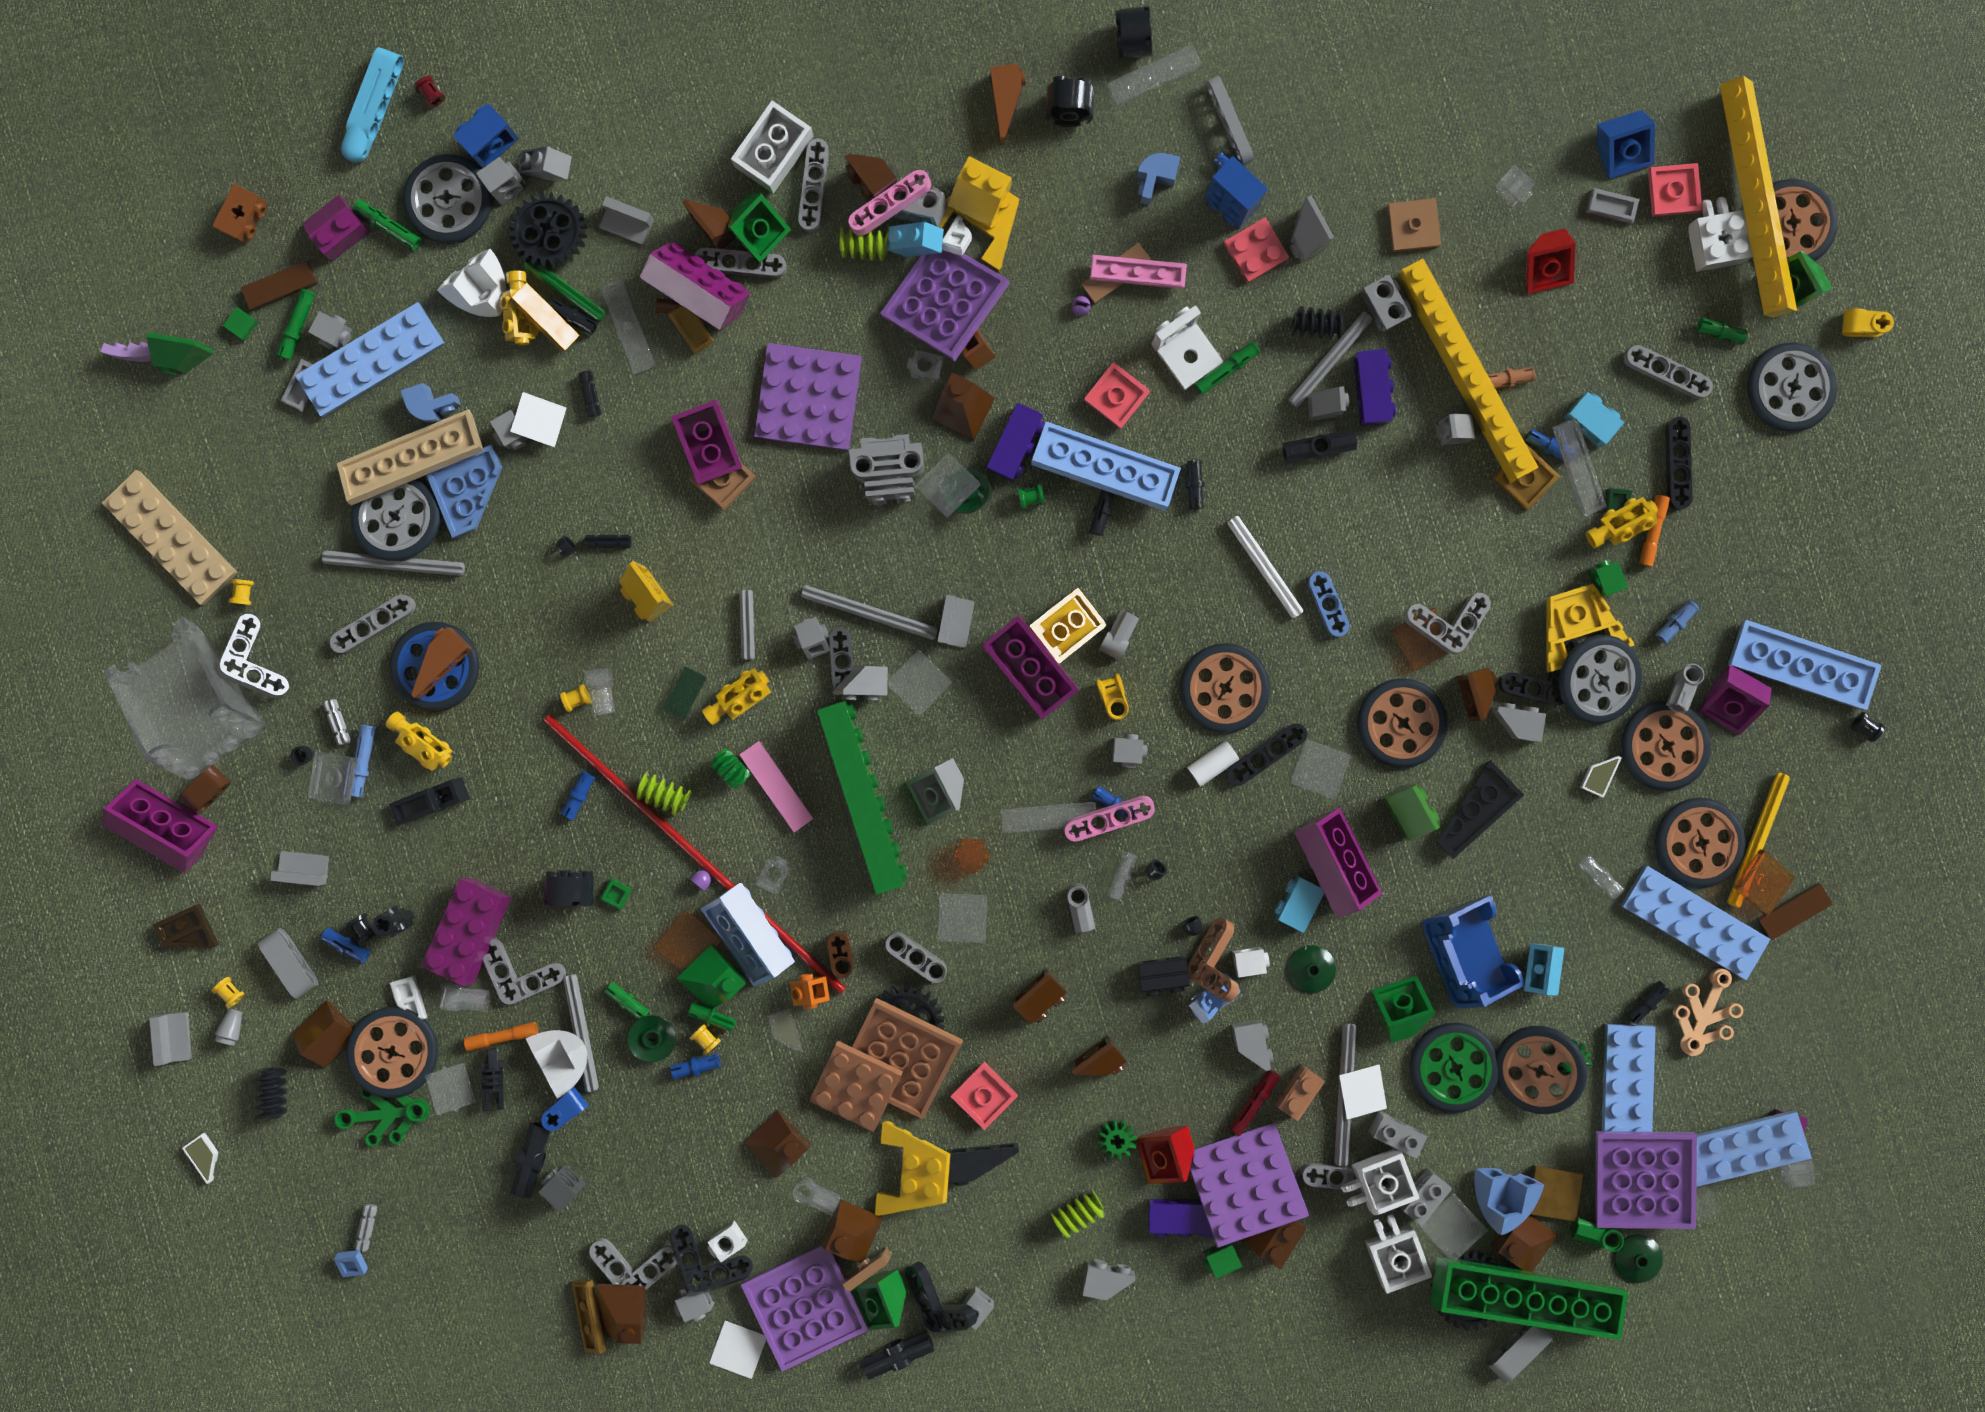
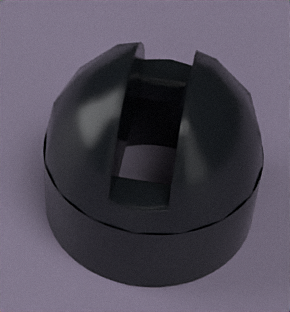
(566, 545)
(300, 757)
(1156, 870)
(1192, 925)

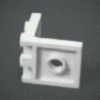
(1182, 336)

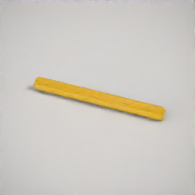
(1761, 831)

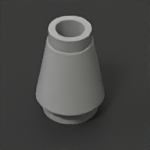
(229, 1028)

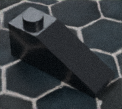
(972, 1162)

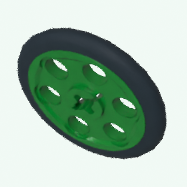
(1472, 1041)

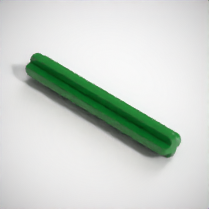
(566, 291)

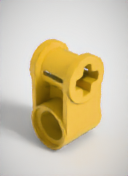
(1863, 323)
(1112, 695)

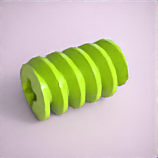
(863, 245)
(662, 795)
(1079, 1214)

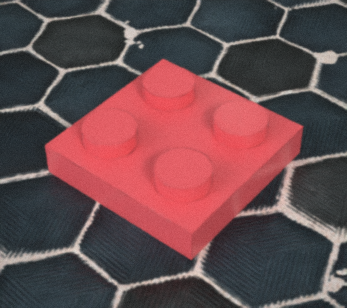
(1675, 189)
(1256, 250)
(1117, 395)
(984, 1095)

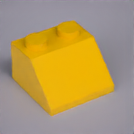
(979, 191)

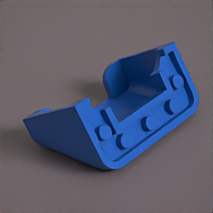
(1469, 954)

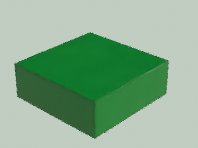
(240, 323)
(616, 894)

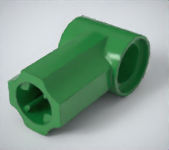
(1588, 1232)

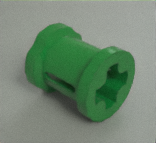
(1031, 496)

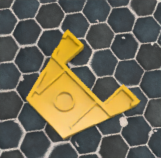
(999, 230)
(1575, 615)
(923, 1173)

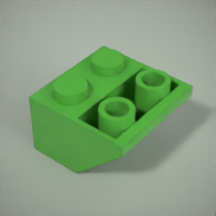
(1411, 811)

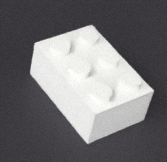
(772, 147)

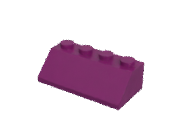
(1030, 667)
(159, 825)

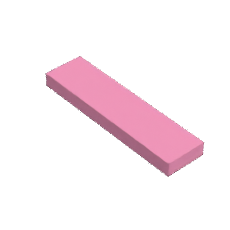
(1138, 271)
(776, 786)

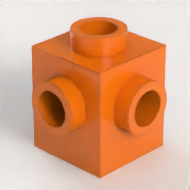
(809, 991)

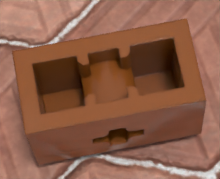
(240, 202)

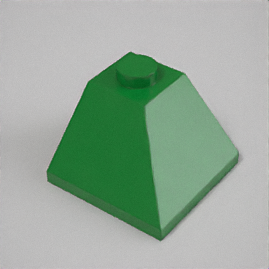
(757, 226)
(1806, 278)
(176, 353)
(712, 977)
(1403, 1008)
(881, 1299)

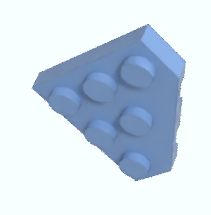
(466, 489)

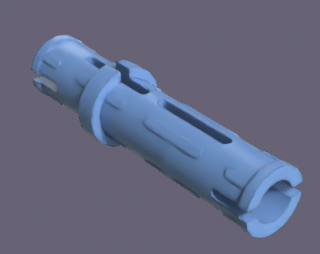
(362, 753)

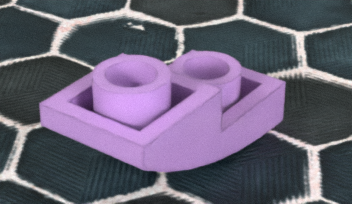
(133, 352)

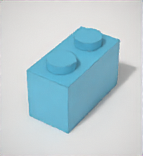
(915, 239)
(1595, 419)
(1299, 903)
(1544, 969)

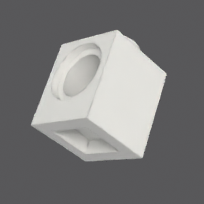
(1250, 962)
(732, 1233)

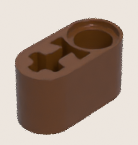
(205, 789)
(834, 949)

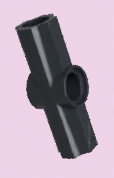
(1334, 444)
(393, 921)
(530, 1160)
(897, 1354)

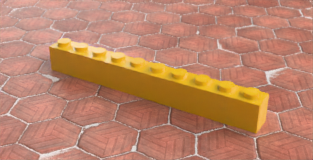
(1758, 197)
(1467, 371)

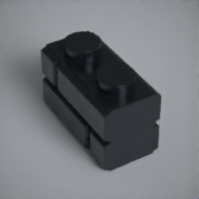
(1163, 974)

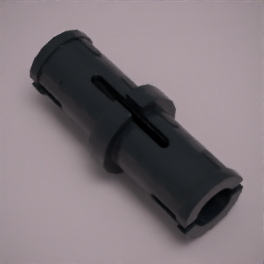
(574, 317)
(1195, 484)
(1101, 513)
(1648, 1002)

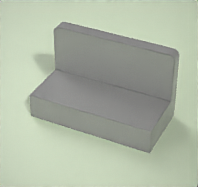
(626, 221)
(956, 621)
(301, 868)
(170, 1038)

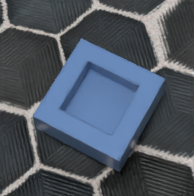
(350, 1263)

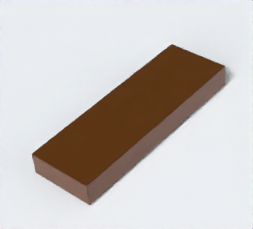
(279, 285)
(1795, 911)

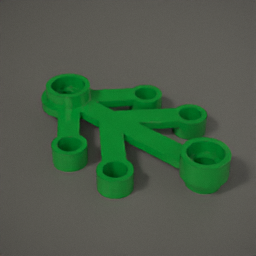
(388, 1114)

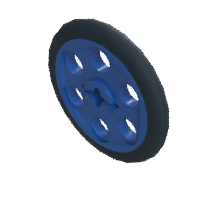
(402, 659)

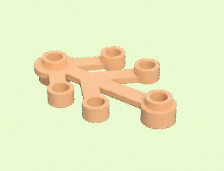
(1704, 1015)

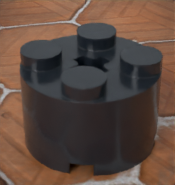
(1134, 32)
(1069, 101)
(568, 888)

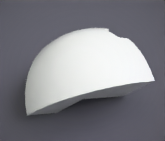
(477, 286)
(560, 1058)

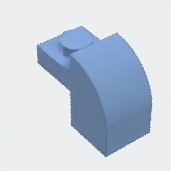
(1156, 169)
(426, 408)
(1205, 1004)

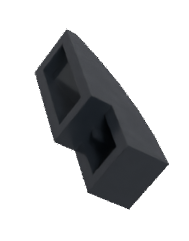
(429, 801)

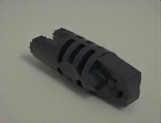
(492, 1079)

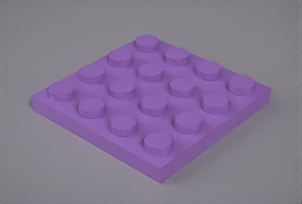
(945, 300)
(808, 396)
(1645, 1180)
(1246, 1185)
(804, 1307)

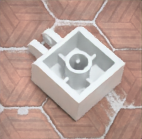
(1726, 226)
(1370, 1174)
(1398, 1242)

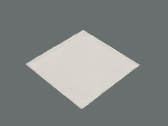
(538, 419)
(1363, 1091)
(738, 1349)

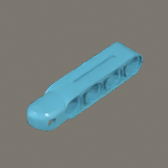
(371, 104)

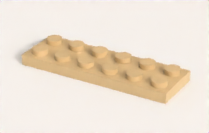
(409, 457)
(169, 537)

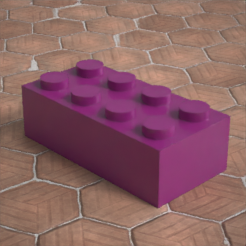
(695, 285)
(1338, 863)
(466, 931)

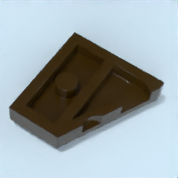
(186, 929)

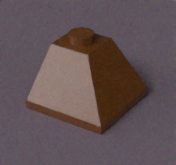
(712, 222)
(963, 406)
(1477, 692)
(1099, 1060)
(777, 1144)
(850, 1231)
(1525, 1244)
(622, 1312)

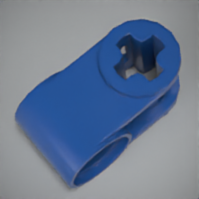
(566, 1108)

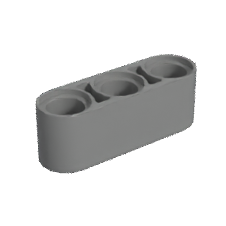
(928, 958)
(288, 963)
(1518, 1351)

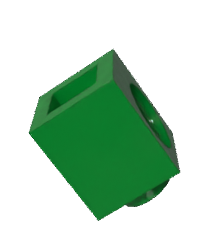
(1608, 578)
(1221, 1260)

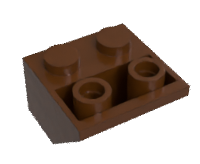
(870, 173)

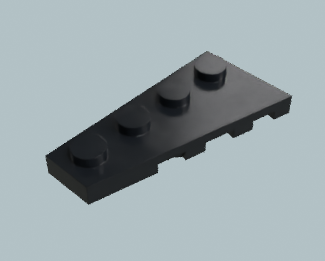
(1482, 806)

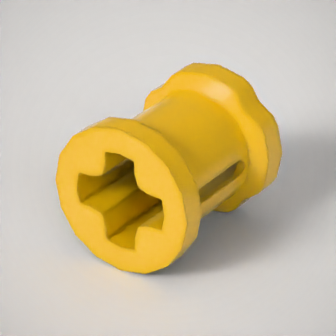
(241, 591)
(575, 698)
(228, 992)
(704, 1039)

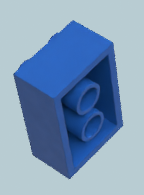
(1235, 193)

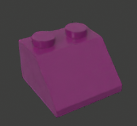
(335, 228)
(1736, 700)

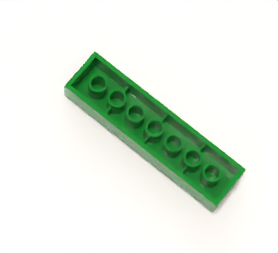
(862, 798)
(1528, 1298)

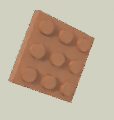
(855, 1086)

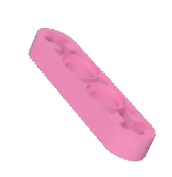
(892, 206)
(1108, 815)

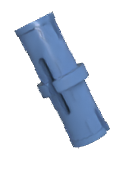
(1677, 621)

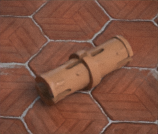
(1512, 377)

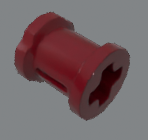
(429, 92)

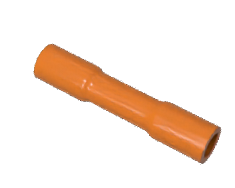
(1650, 546)
(486, 1039)

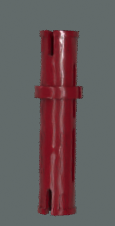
(1254, 1102)

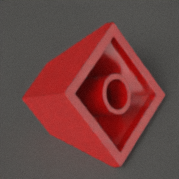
(1551, 261)
(1166, 1154)

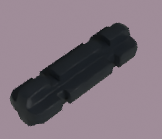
(589, 394)
(608, 541)

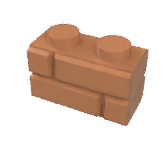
(1299, 1092)

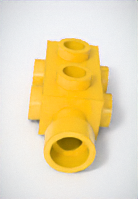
(515, 324)
(1624, 523)
(741, 697)
(423, 749)

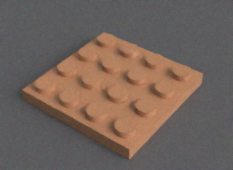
(912, 1047)

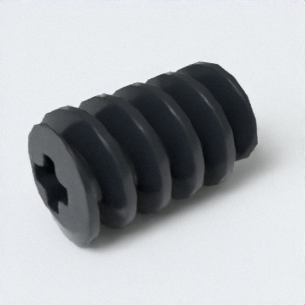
(1317, 322)
(271, 1093)

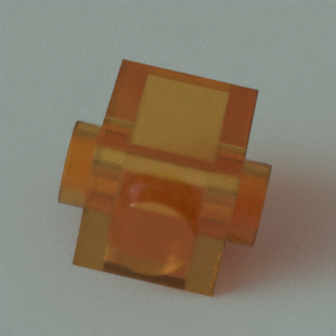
(972, 855)

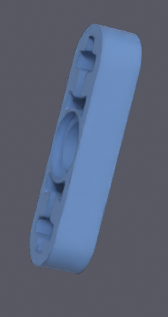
(1318, 601)

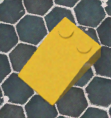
(644, 591)
(1067, 625)

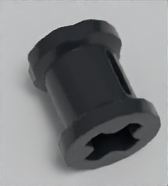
(1875, 730)
(361, 928)

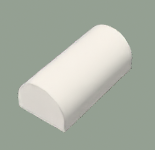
(1213, 763)

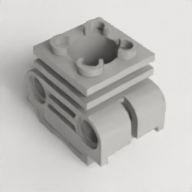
(888, 474)

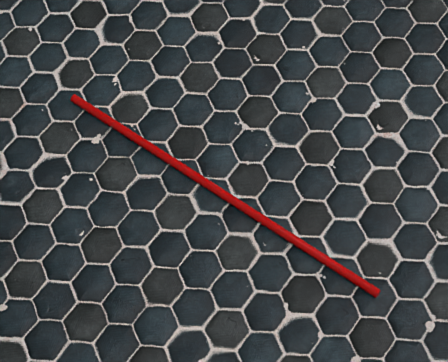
(685, 845)

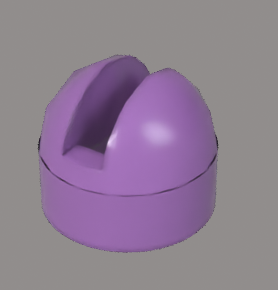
(1080, 310)
(701, 879)

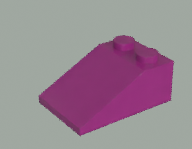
(707, 441)

